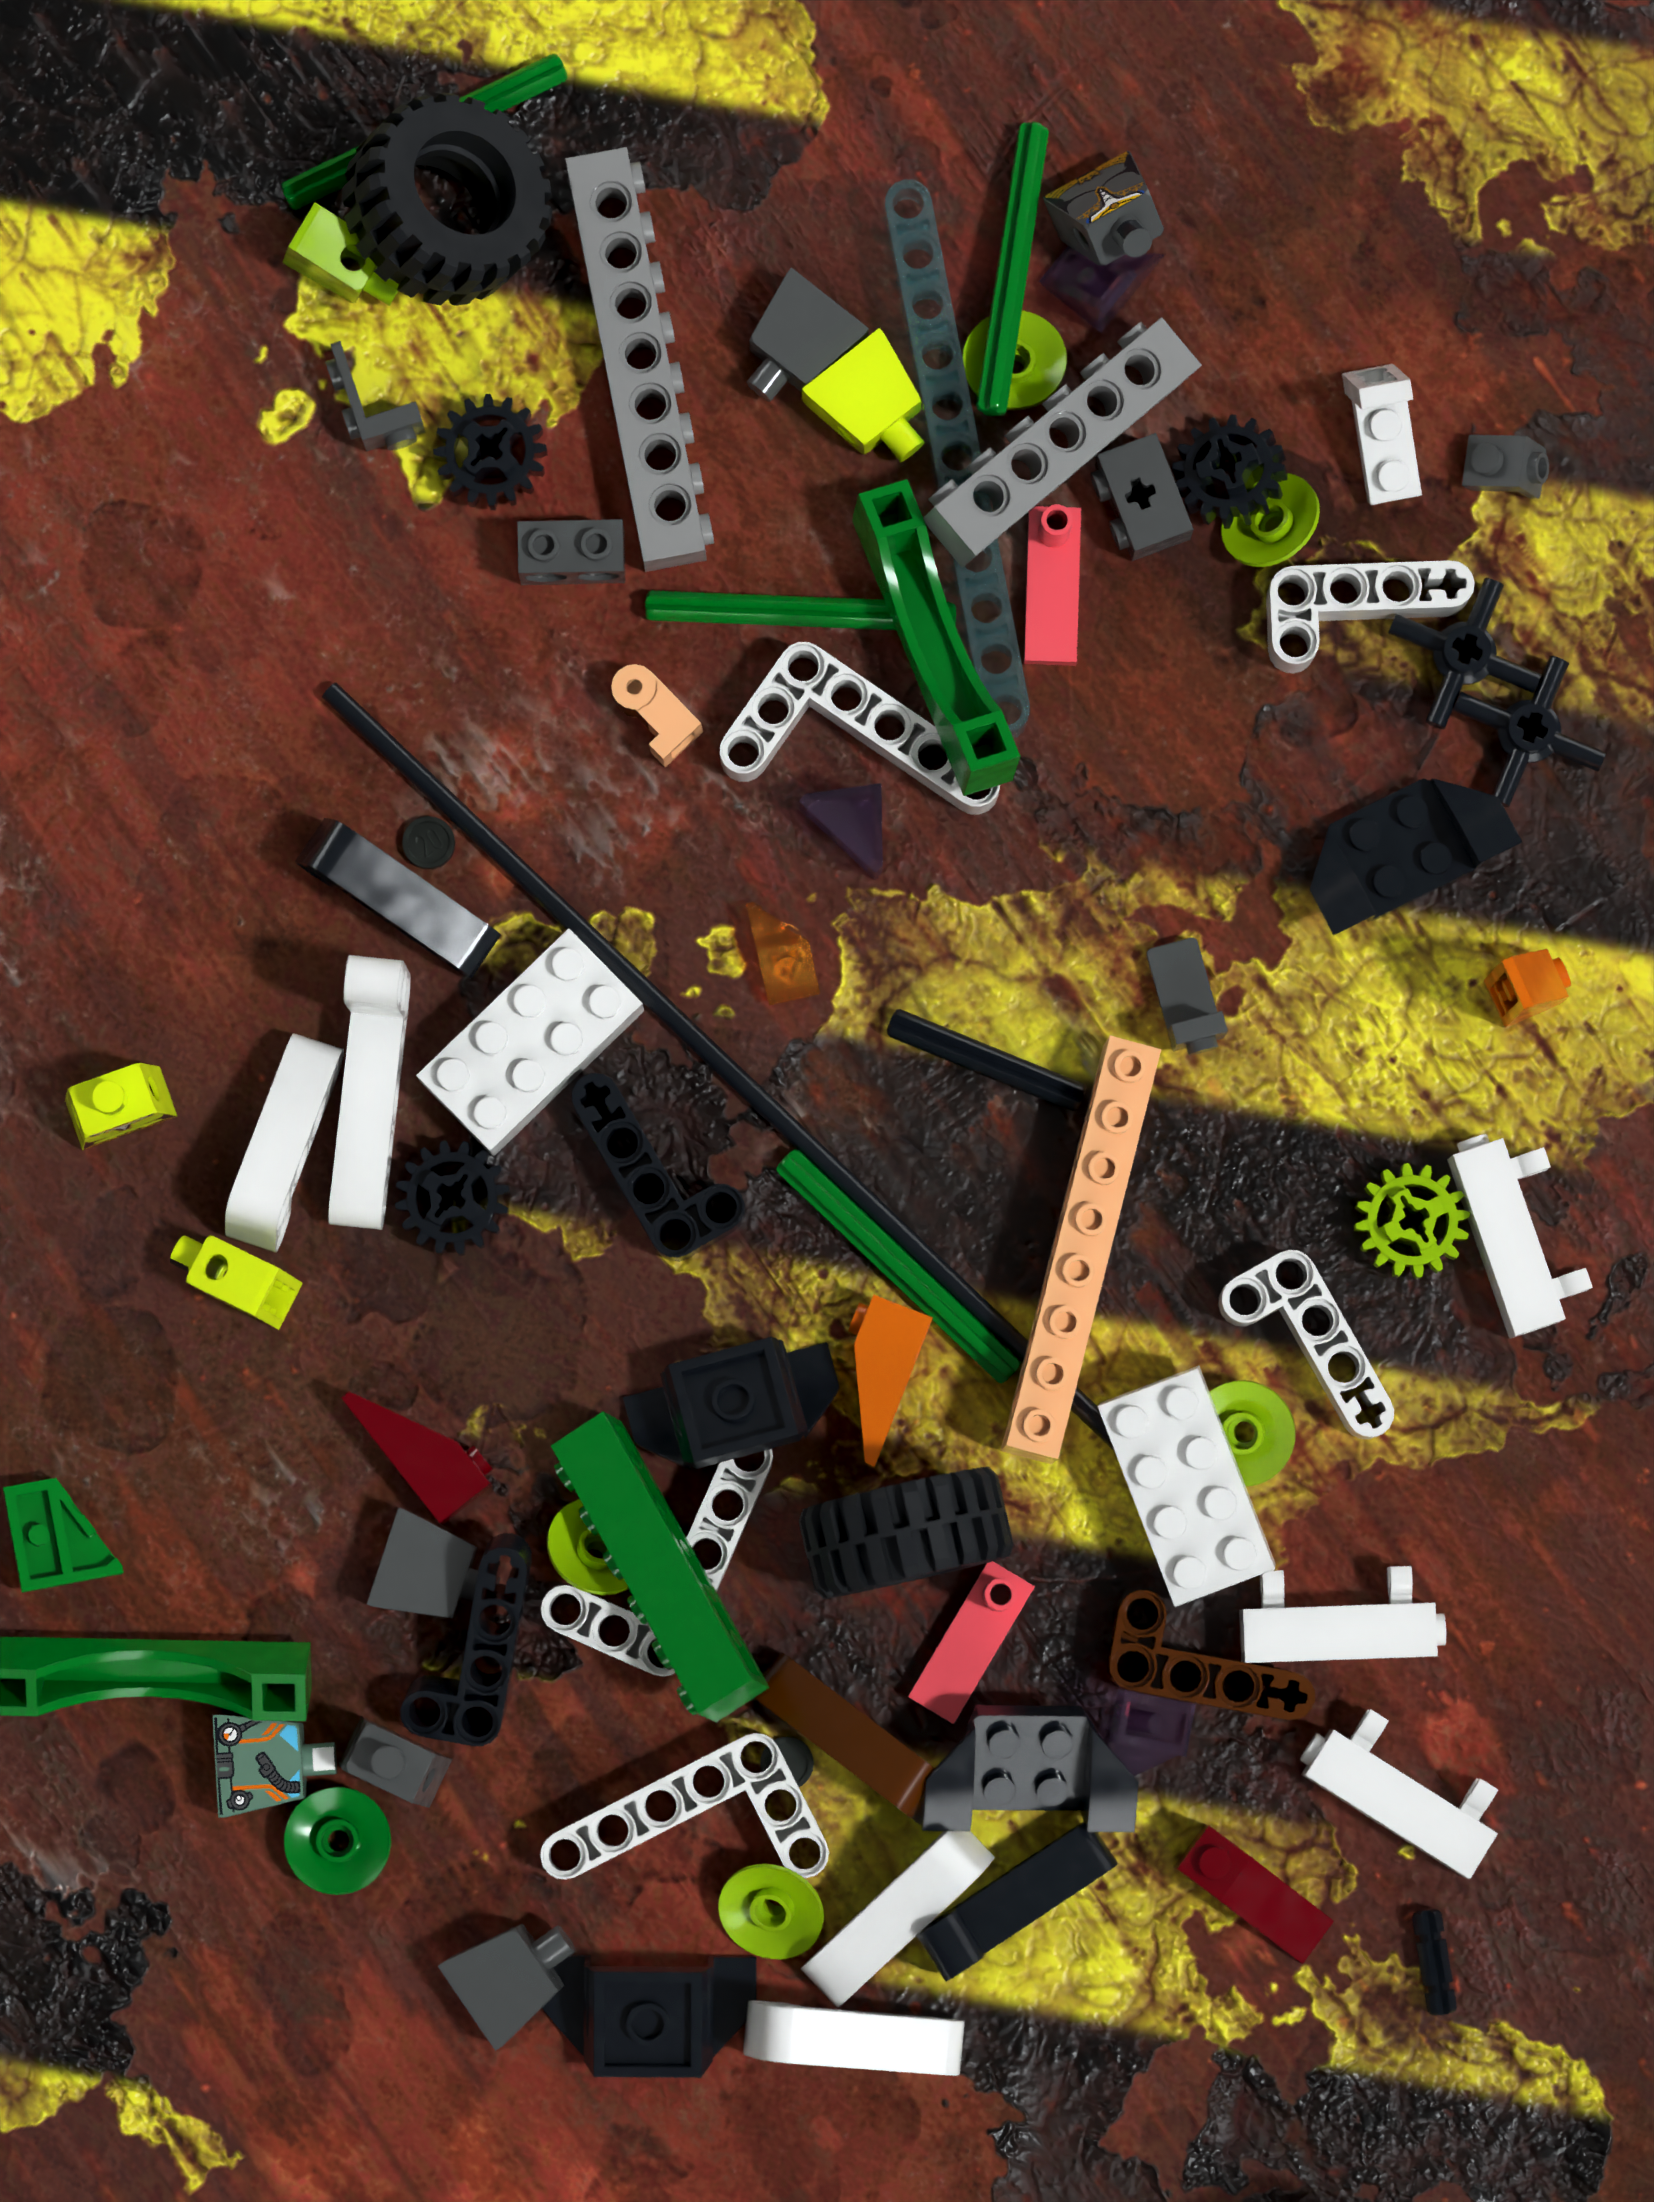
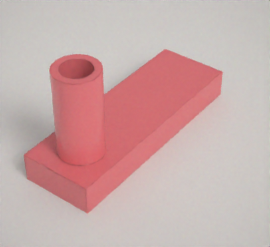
(1052, 585)
(971, 1641)

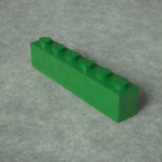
(658, 1567)

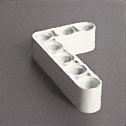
(857, 722)
(378, 1003)
(705, 1526)
(691, 1803)

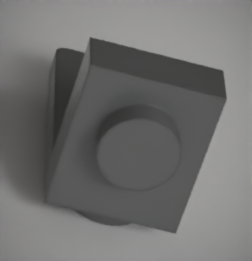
(392, 428)
(1186, 997)

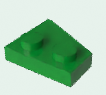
(53, 1538)

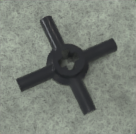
(1446, 658)
(1547, 726)

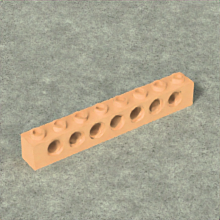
(1080, 1250)

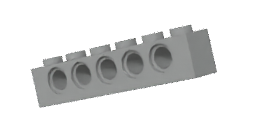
(1163, 366)

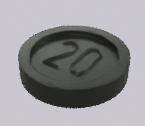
(428, 843)
(796, 1756)

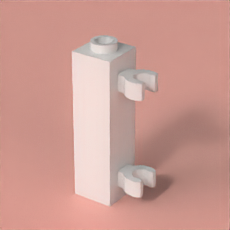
(1507, 1236)
(1340, 1632)
(1399, 1802)

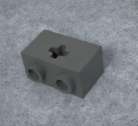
(1143, 467)

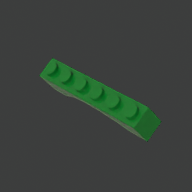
(958, 702)
(242, 1676)

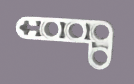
(1370, 601)
(281, 1142)
(1316, 1349)
(897, 1914)
(852, 2038)

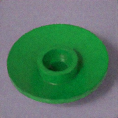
(309, 1846)

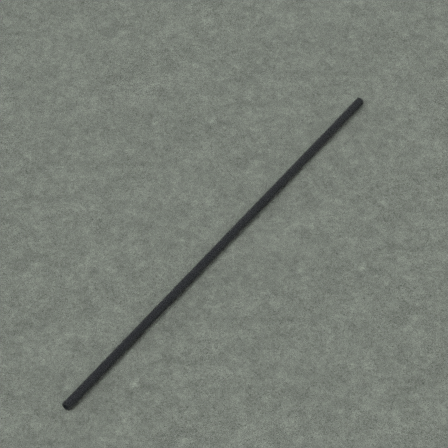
(693, 1036)

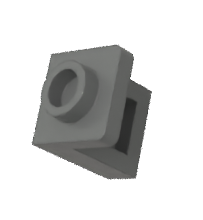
(1505, 464)

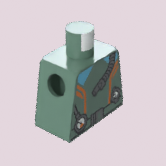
(264, 1763)

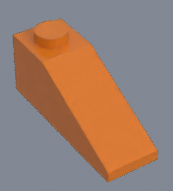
(1527, 985)
(884, 1359)

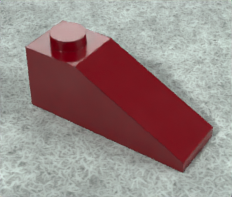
(430, 1462)
(1253, 1893)

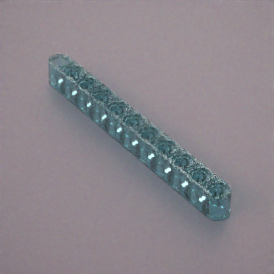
(957, 433)

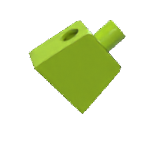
(318, 254)

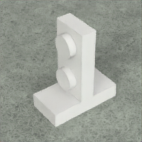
(1384, 432)

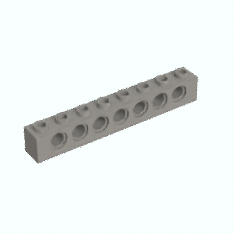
(592, 181)

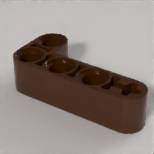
(1210, 1669)
(847, 1735)

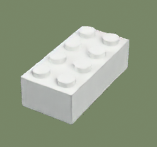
(531, 1042)
(1186, 1486)

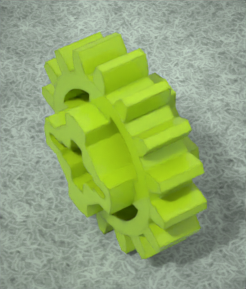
(1422, 1244)

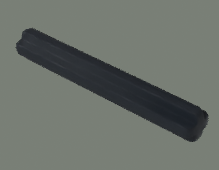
(986, 1060)

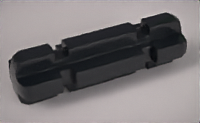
(1434, 1962)

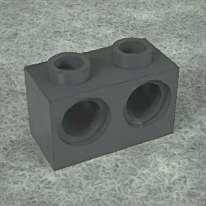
(571, 552)

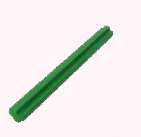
(497, 95)
(1012, 269)
(770, 610)
(898, 1266)

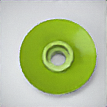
(1038, 349)
(1281, 532)
(1272, 1424)
(568, 1552)
(765, 1927)

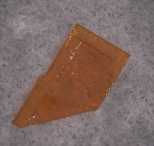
(783, 957)

